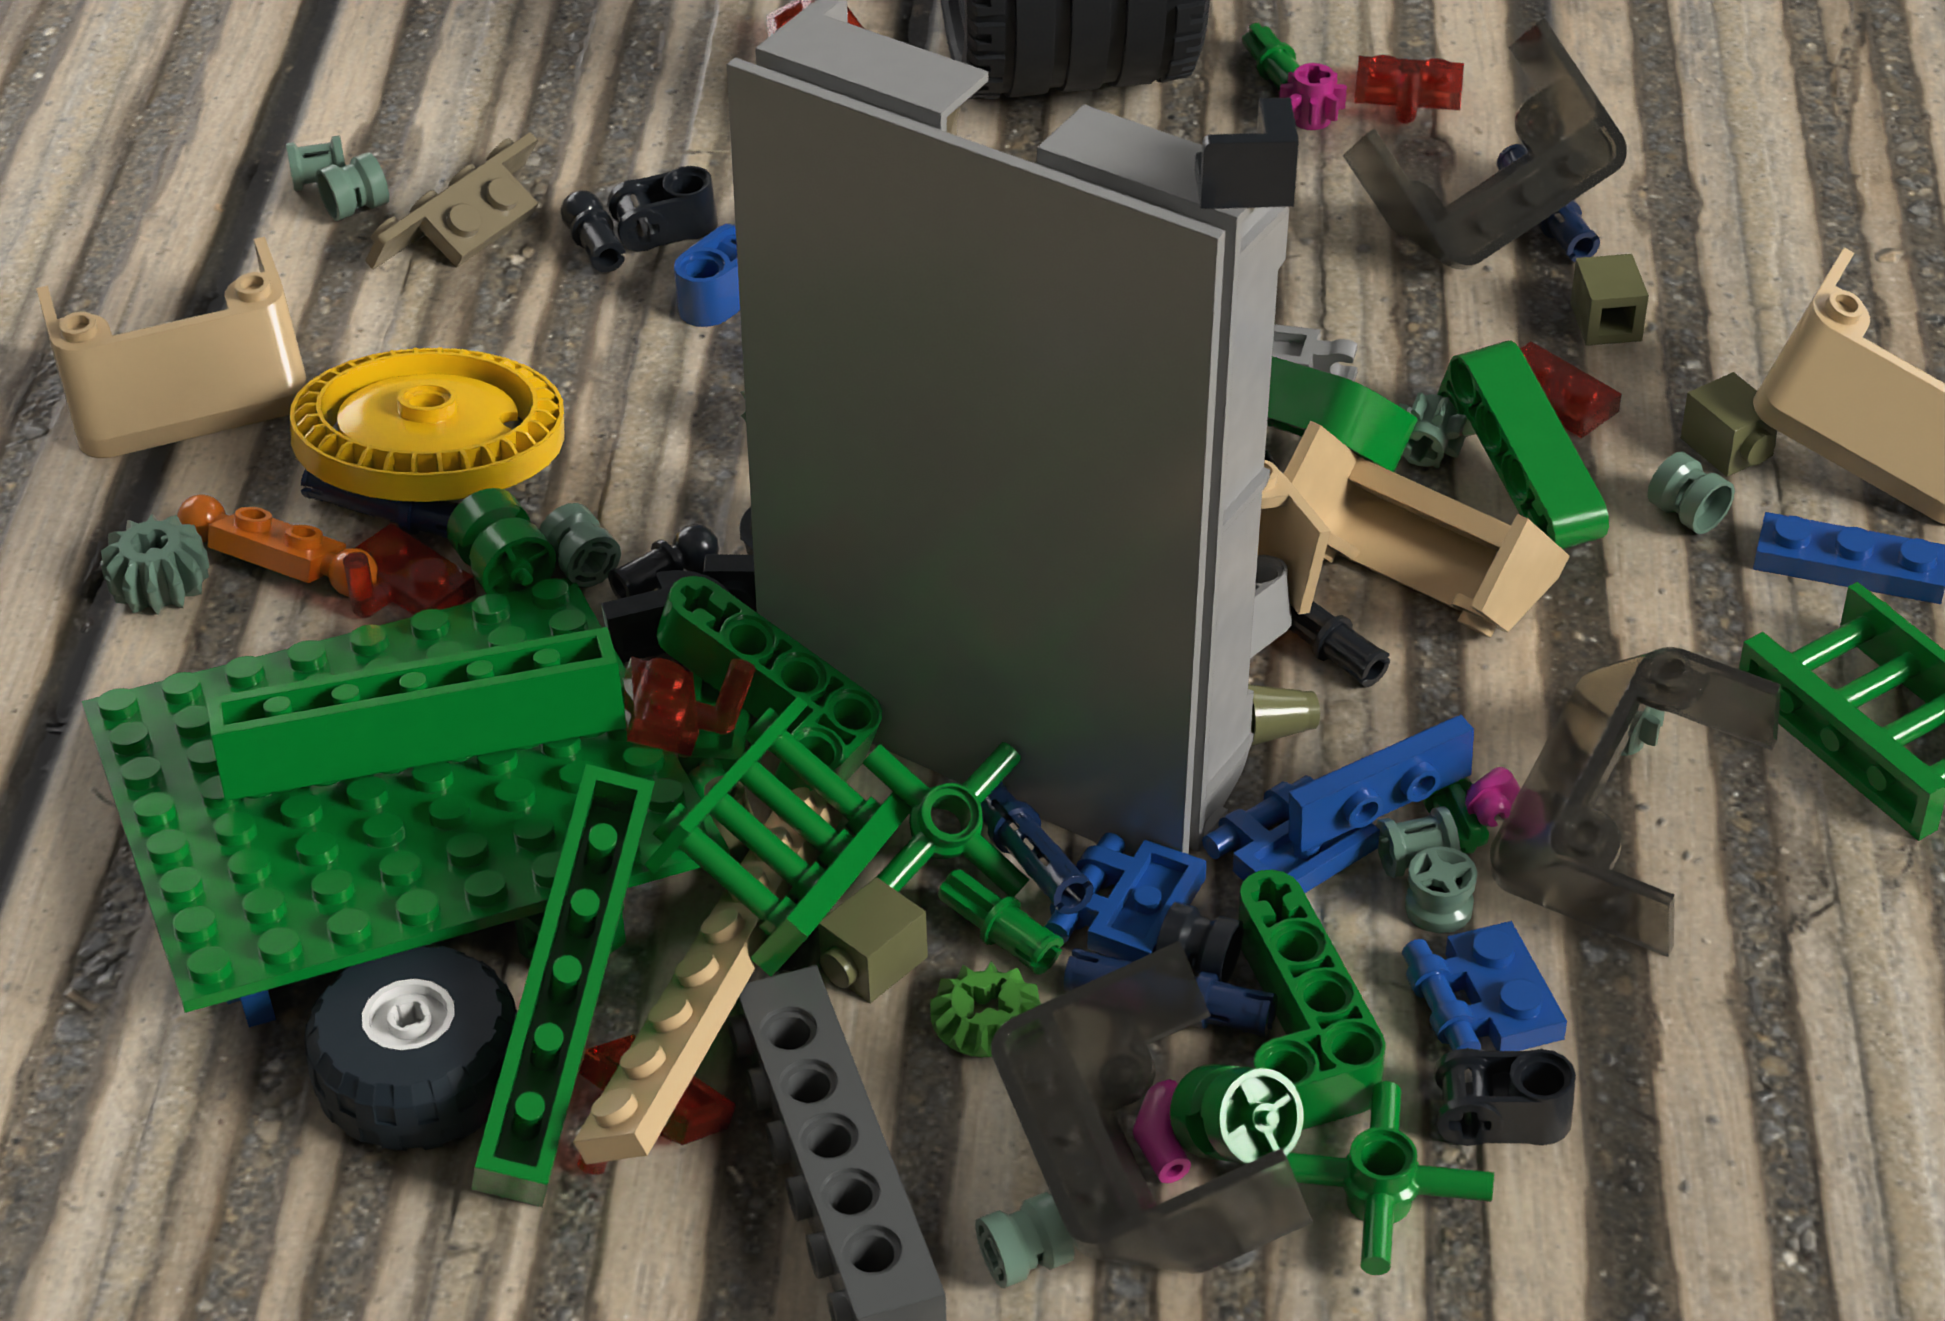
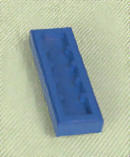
(1380, 783)

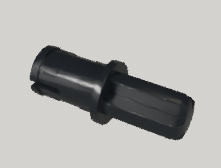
(1336, 640)

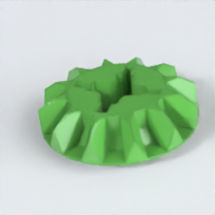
(954, 1007)

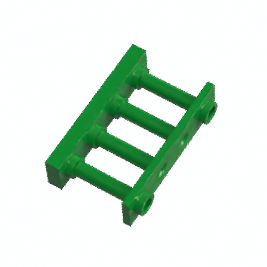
(1844, 737)
(812, 885)

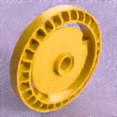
(426, 424)

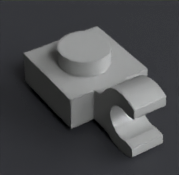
(1307, 348)

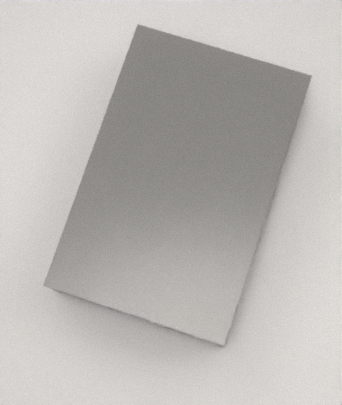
(1004, 427)

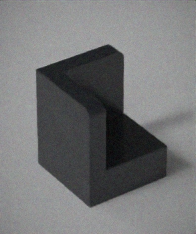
(1251, 167)

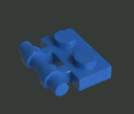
(1265, 850)
(1144, 890)
(1501, 982)

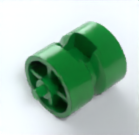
(500, 542)
(1236, 1113)

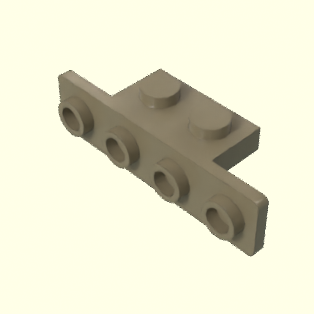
(469, 213)

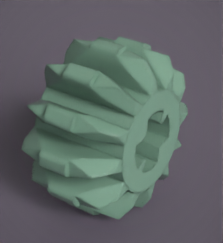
(154, 564)

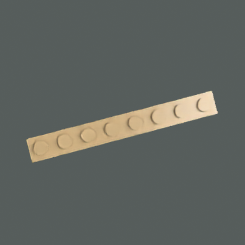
(689, 1012)

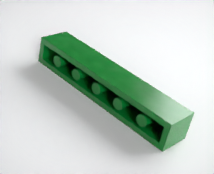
(416, 713)
(562, 987)

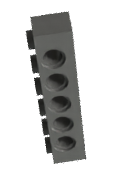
(834, 1152)

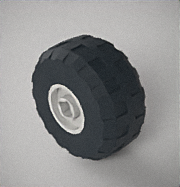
(410, 1047)

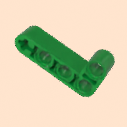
(1345, 408)
(1526, 443)
(711, 627)
(1331, 1038)

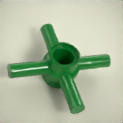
(964, 803)
(1385, 1177)

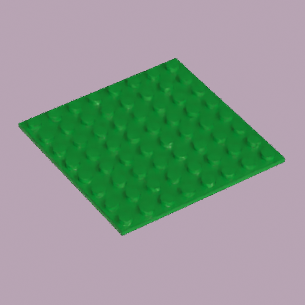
(368, 864)

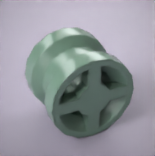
(1440, 889)

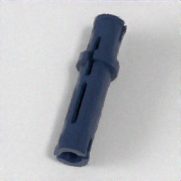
(1571, 234)
(409, 515)
(1060, 879)
(1228, 1004)

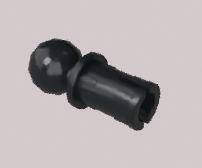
(592, 230)
(685, 552)

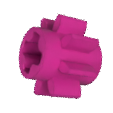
(1314, 95)

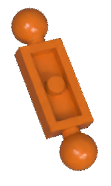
(269, 542)

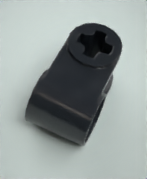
(669, 208)
(1509, 1099)

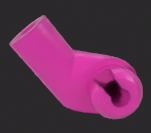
(1492, 796)
(1155, 1134)

